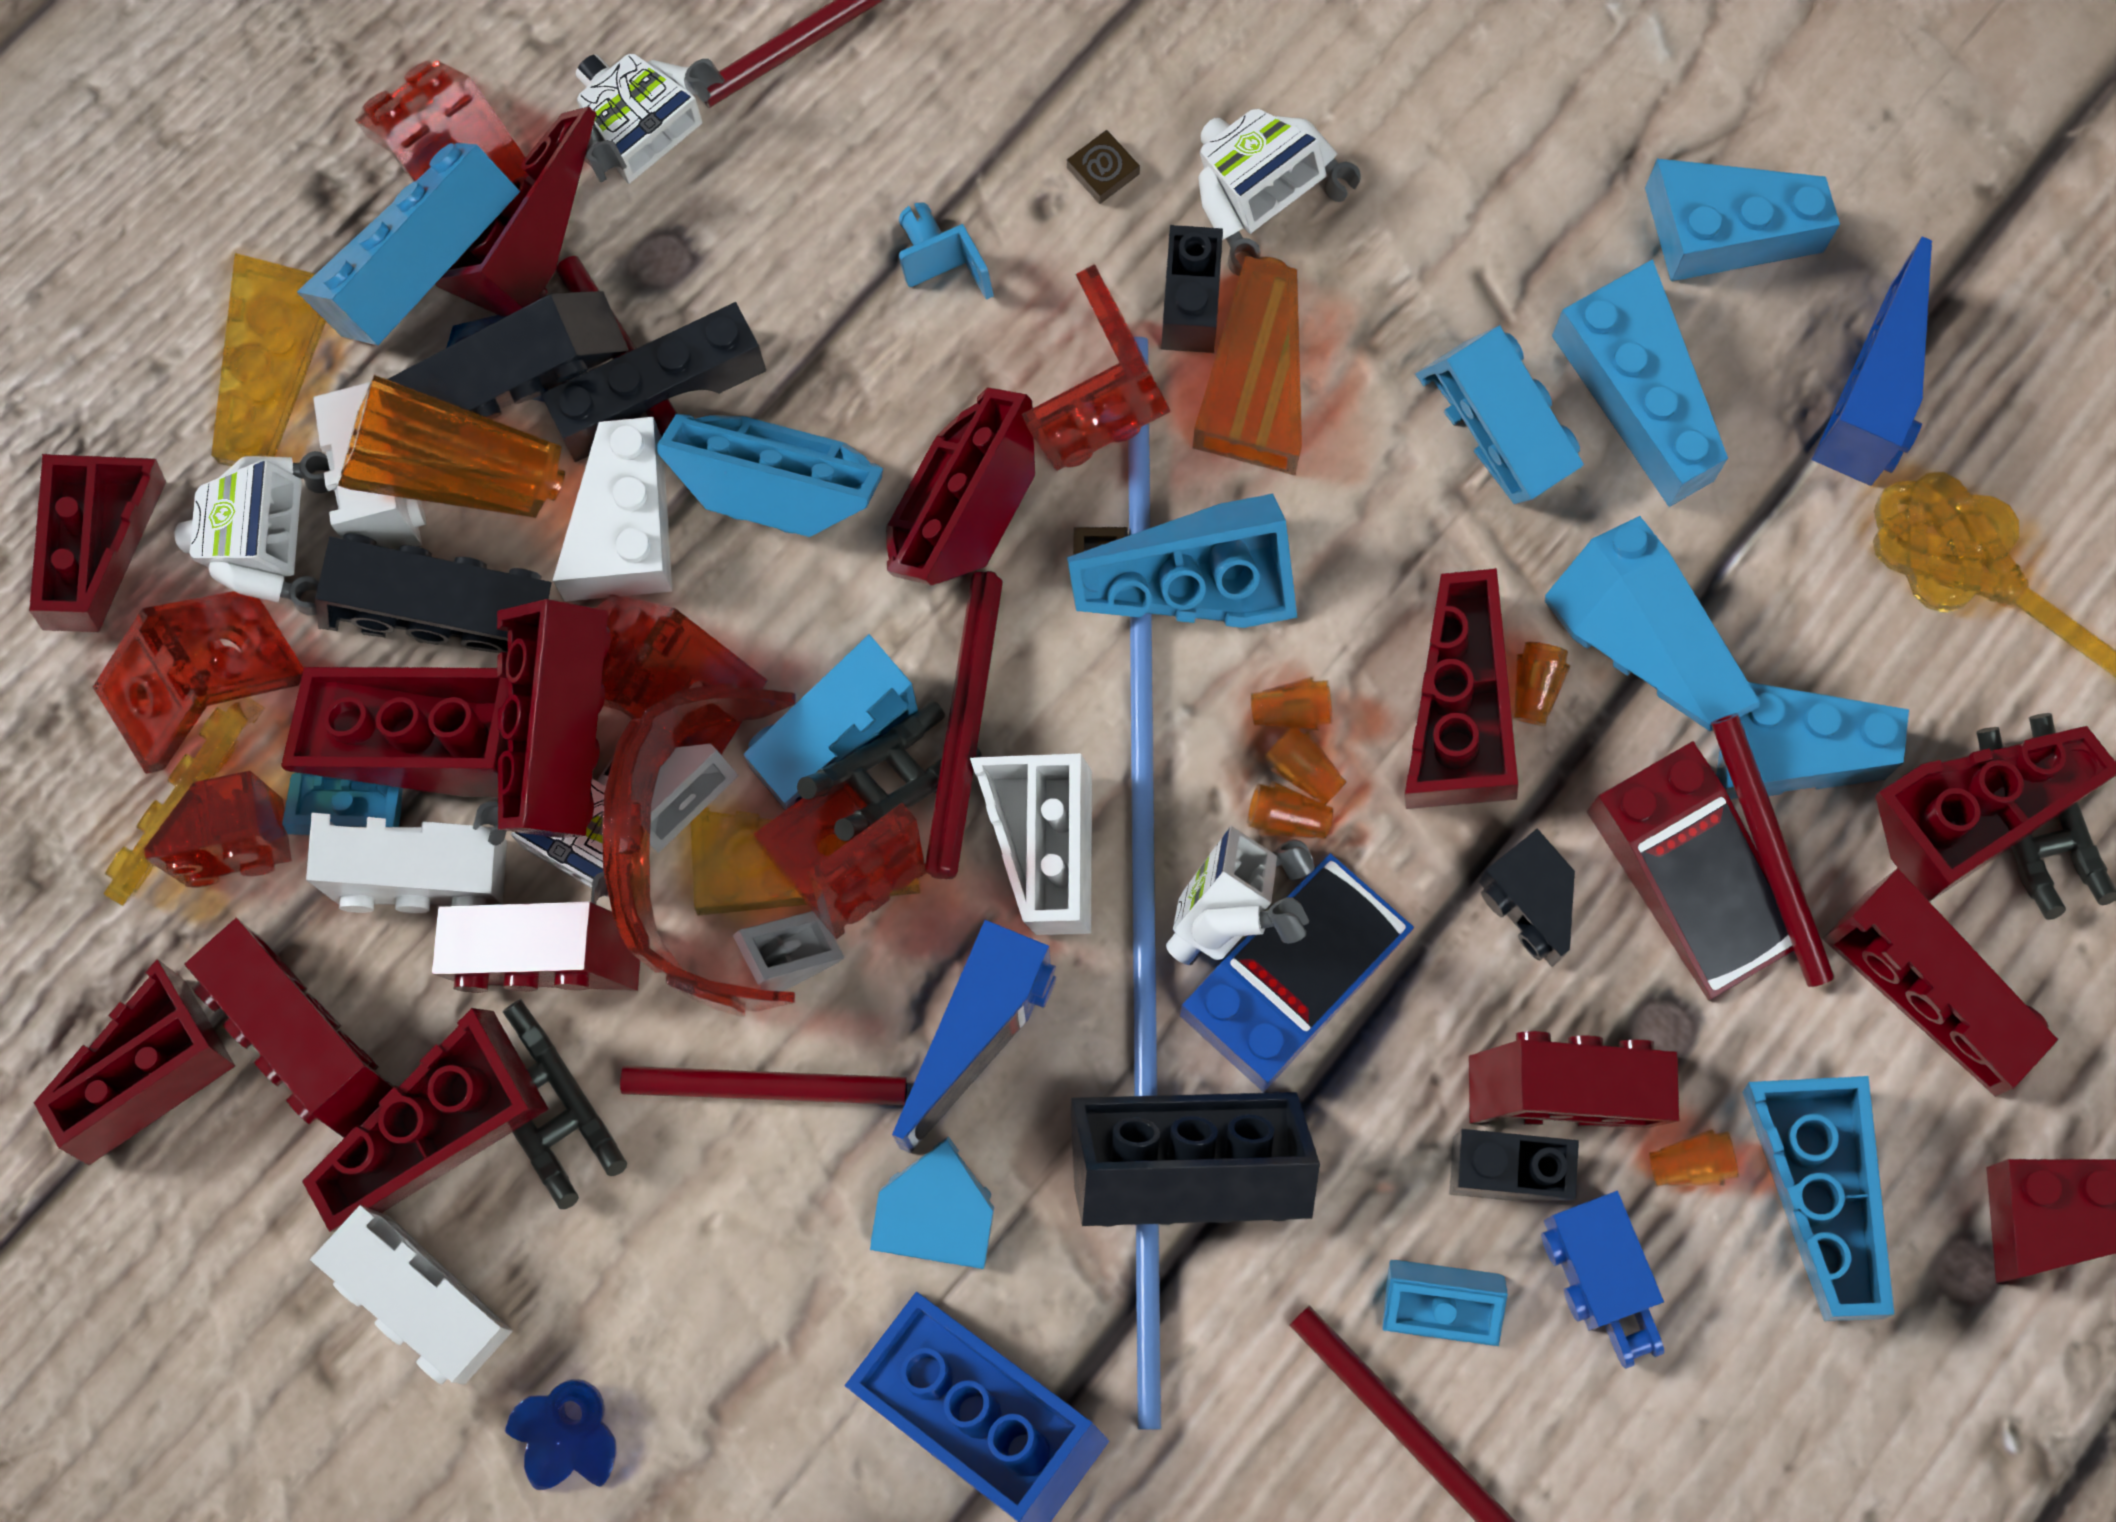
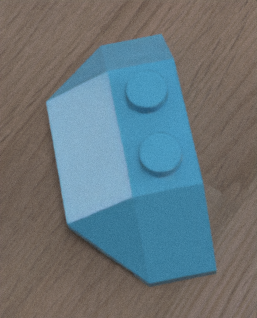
(768, 472)

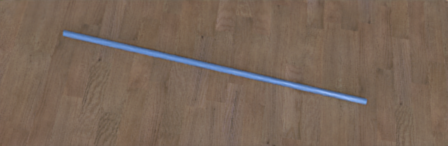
(1144, 932)

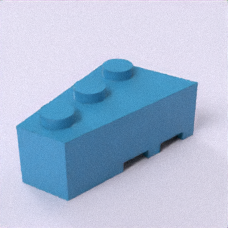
(1736, 216)
(1505, 413)
(833, 720)

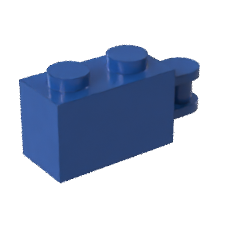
(1606, 1273)

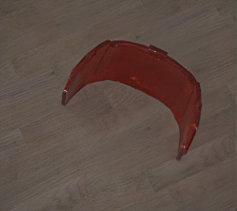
(627, 826)

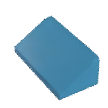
(1444, 1302)

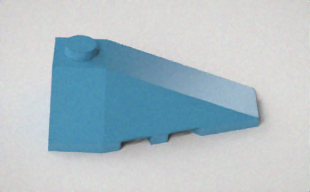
(1206, 565)
(1643, 615)

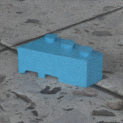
(1819, 740)

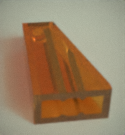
(1255, 380)
(446, 455)

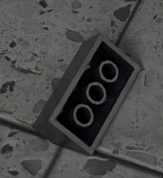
(1192, 1159)

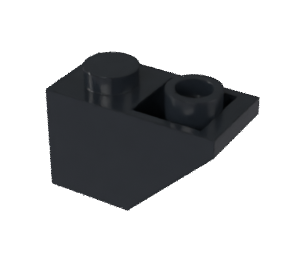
(1192, 289)
(1536, 893)
(1513, 1166)

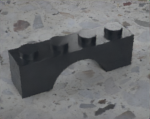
(699, 356)

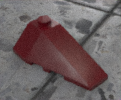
(523, 244)
(1971, 809)

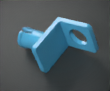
(938, 251)

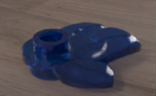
(561, 1443)

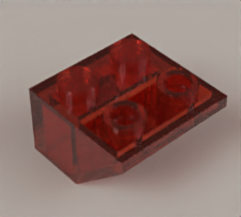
(222, 830)

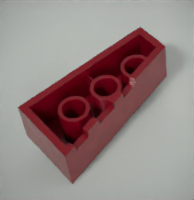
(550, 716)
(288, 1029)
(444, 1113)

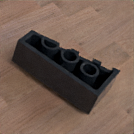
(521, 354)
(419, 593)

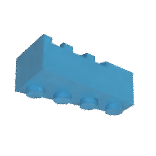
(410, 244)
(1644, 380)
(1828, 1180)

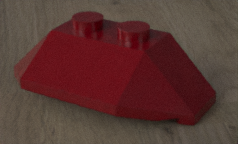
(964, 492)

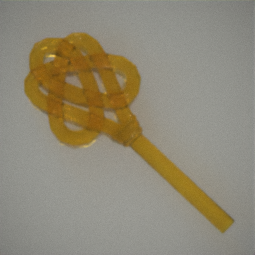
(1960, 551)

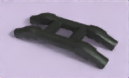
(854, 772)
(2072, 837)
(578, 1113)

